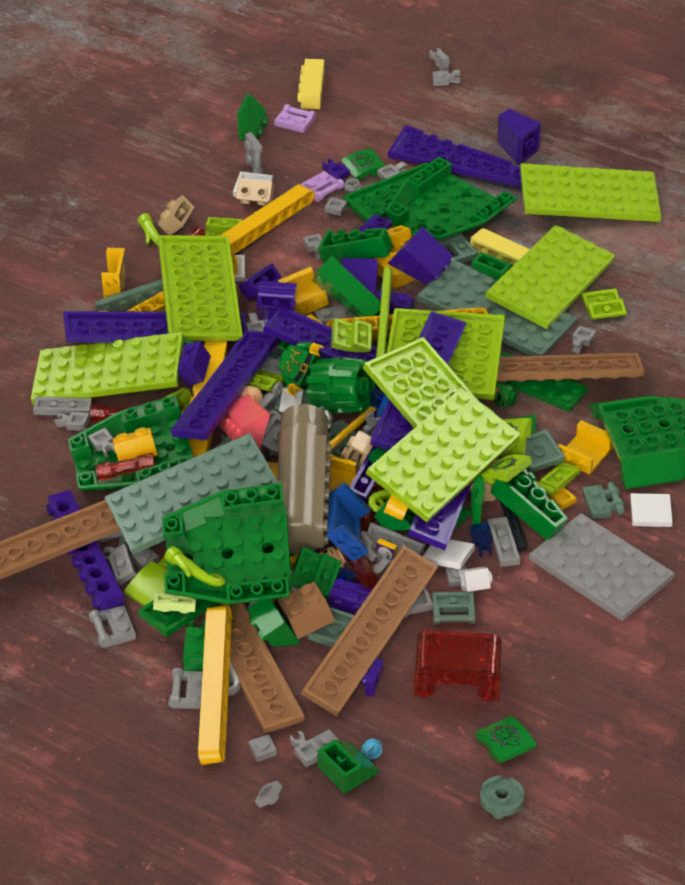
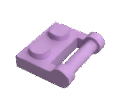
(295, 122)
(323, 185)

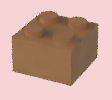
(306, 610)

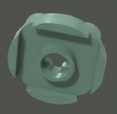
(501, 807)

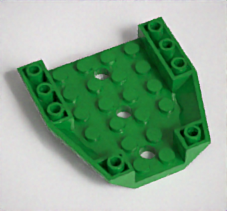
(443, 202)
(156, 415)
(650, 451)
(236, 522)

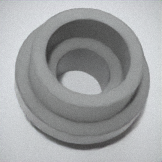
(352, 185)

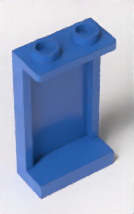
(345, 521)

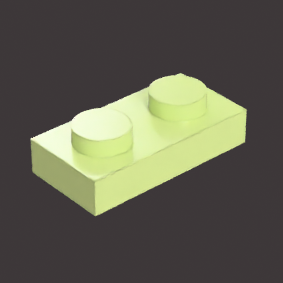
(168, 602)

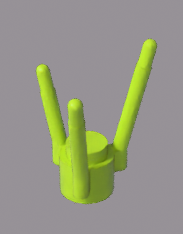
(183, 397)

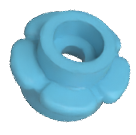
(372, 748)

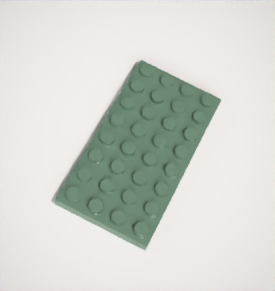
(466, 288)
(143, 504)

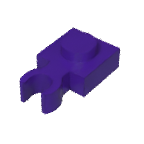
(336, 170)
(372, 679)

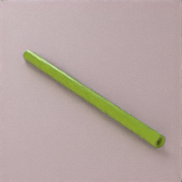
(384, 312)

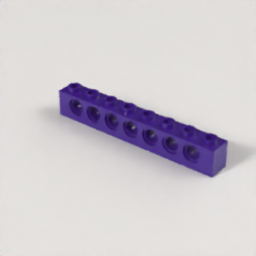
(88, 559)

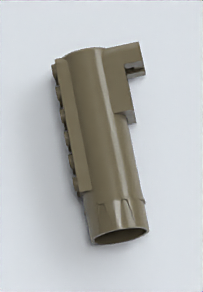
(305, 475)

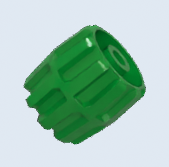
(339, 385)

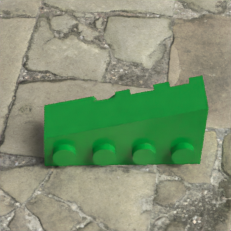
(355, 244)
(346, 289)
(530, 504)

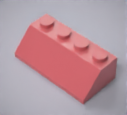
(244, 418)

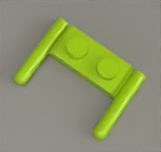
(559, 477)

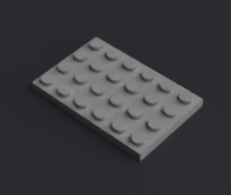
(601, 566)

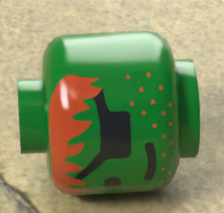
(505, 395)

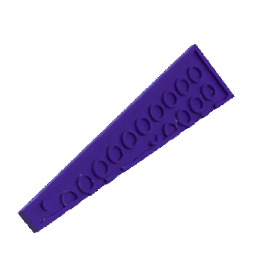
(420, 148)

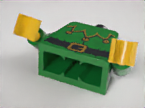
(296, 364)

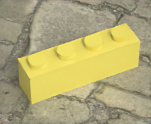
(311, 84)
(497, 246)

